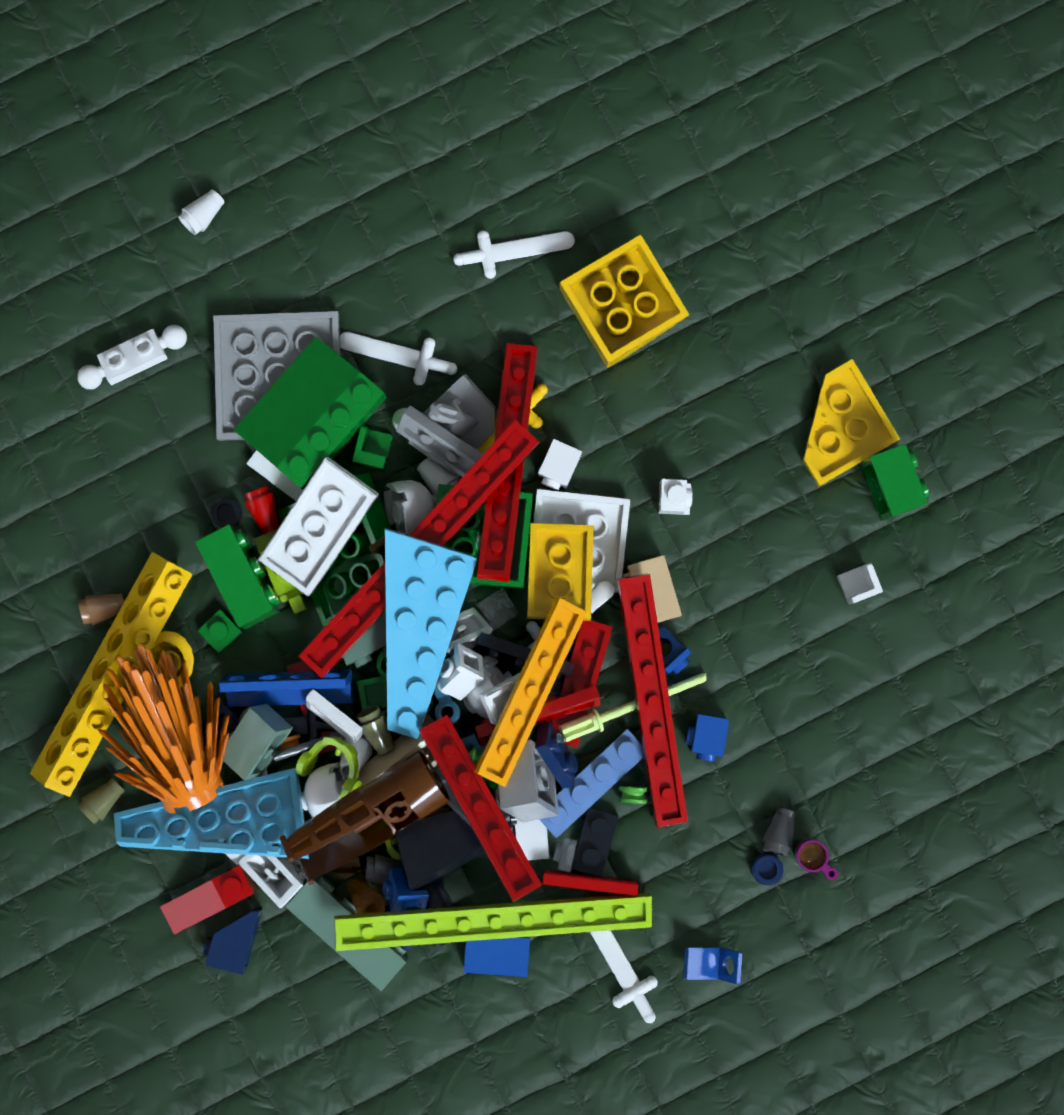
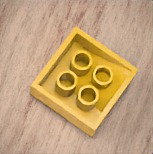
(623, 301)

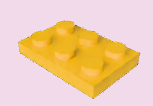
(560, 567)

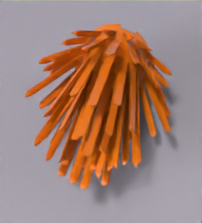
(163, 735)

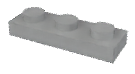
(437, 441)

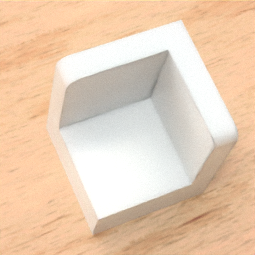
(859, 583)

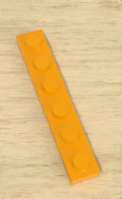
(530, 692)

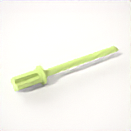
(593, 720)

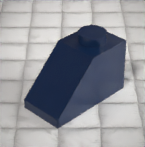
(233, 944)

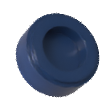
(767, 869)

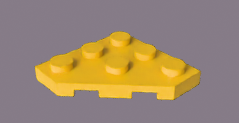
(845, 425)

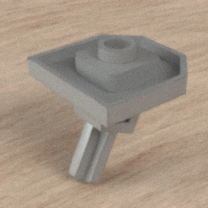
(465, 412)

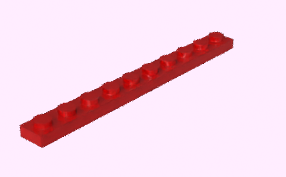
(437, 528)

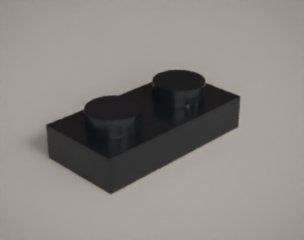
(595, 842)

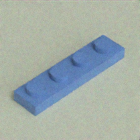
(595, 781)

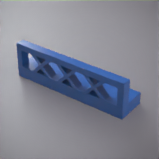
(286, 687)

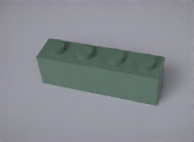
(316, 909)

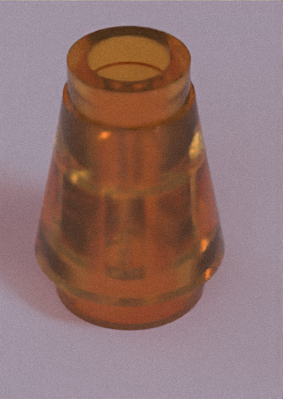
(365, 898)

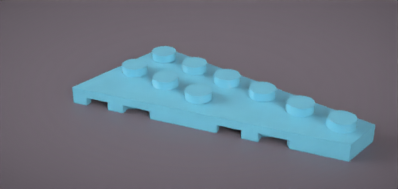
(422, 607)
(240, 820)

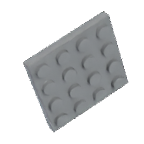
(255, 352)

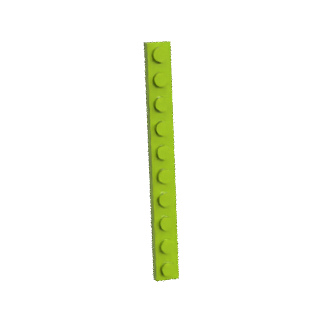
(492, 921)

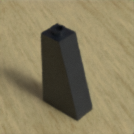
(437, 847)

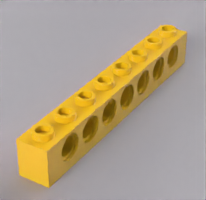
(136, 623)

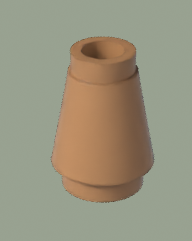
(100, 607)

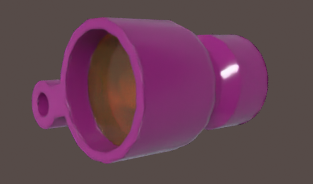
(813, 857)

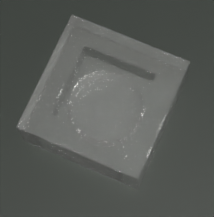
(564, 853)

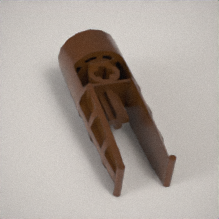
(367, 817)

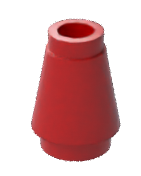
(263, 508)

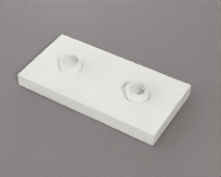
(318, 526)

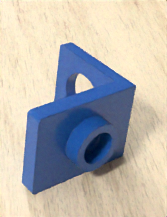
(677, 657)
(711, 964)

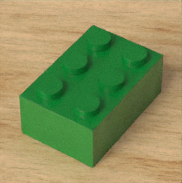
(239, 576)

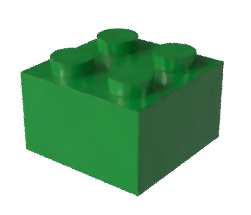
(894, 482)

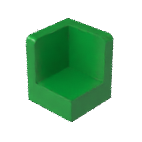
(372, 449)

